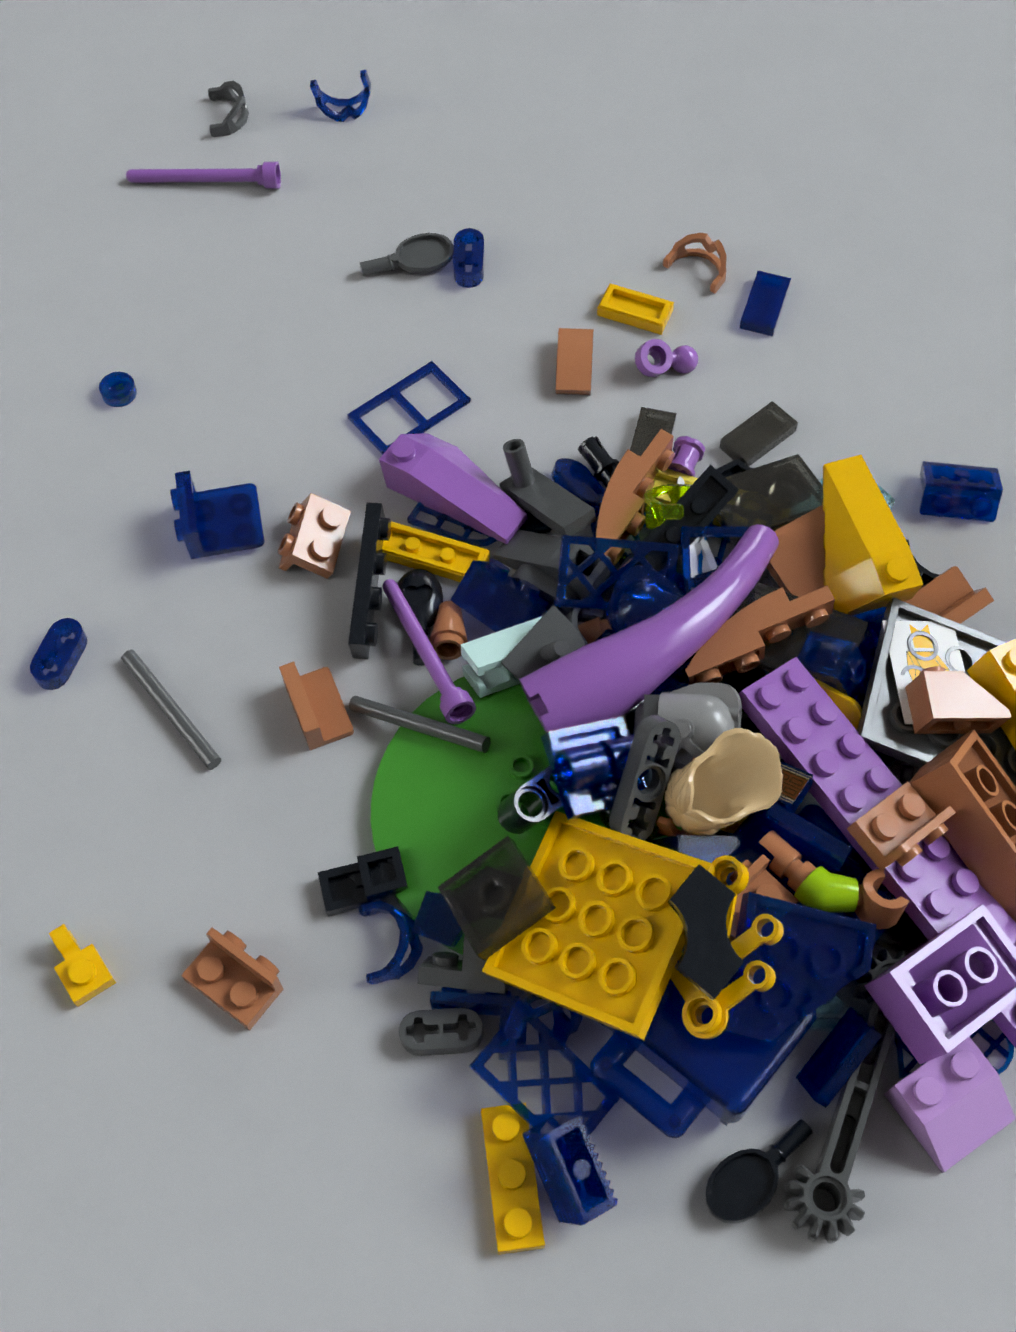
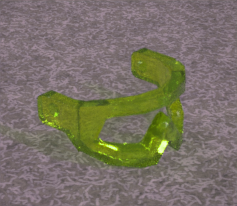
(659, 512)

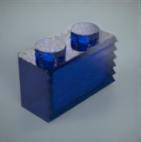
(570, 1169)

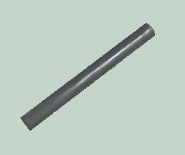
(171, 709)
(420, 724)

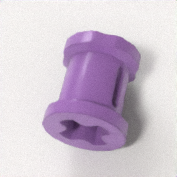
(687, 454)

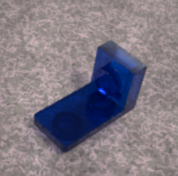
(838, 663)

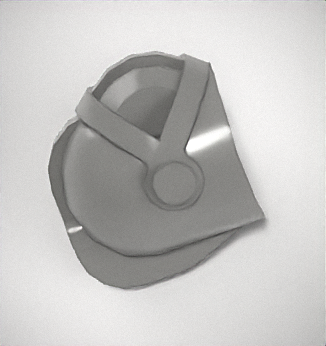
(701, 714)

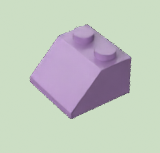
(952, 1104)

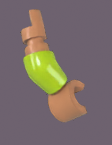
(831, 891)

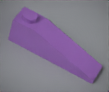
(451, 484)

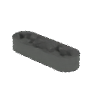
(636, 763)

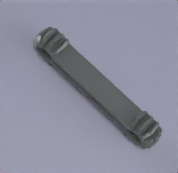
(854, 1102)

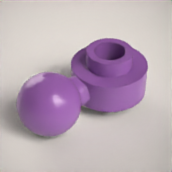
(682, 359)

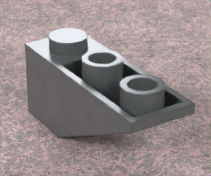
(544, 553)

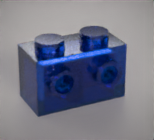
(496, 597)

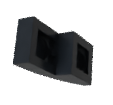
(364, 882)

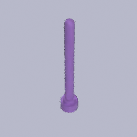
(266, 174)
(455, 703)

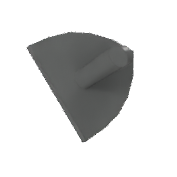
(546, 642)

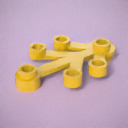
(743, 945)

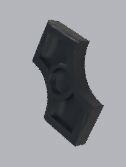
(707, 954)

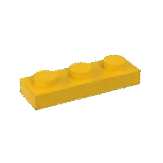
(511, 1181)

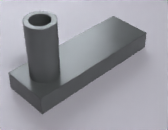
(541, 495)

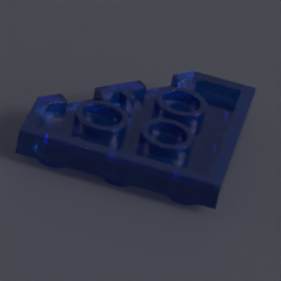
(810, 962)

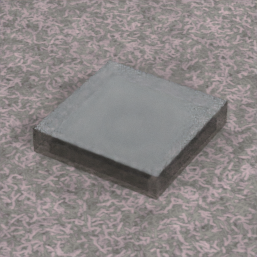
(496, 898)

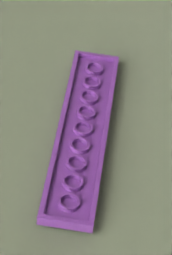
(850, 782)

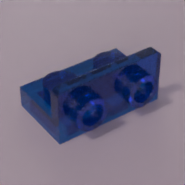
(960, 491)

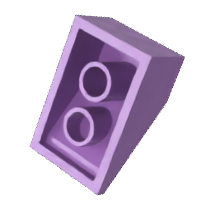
(949, 985)

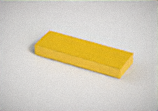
(431, 552)

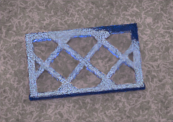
(600, 546)
(508, 1089)

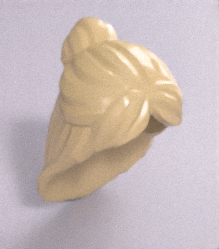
(725, 783)

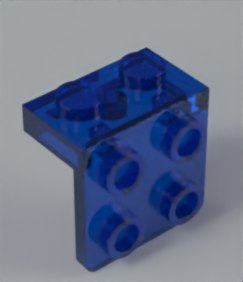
(216, 518)

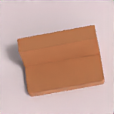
(951, 596)
(317, 705)

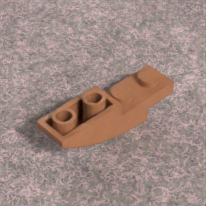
(623, 500)
(742, 637)

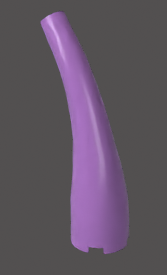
(618, 670)

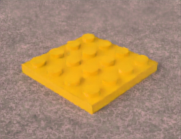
(612, 926)

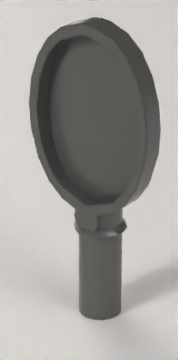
(415, 254)

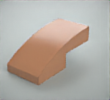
(574, 361)

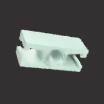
(485, 658)

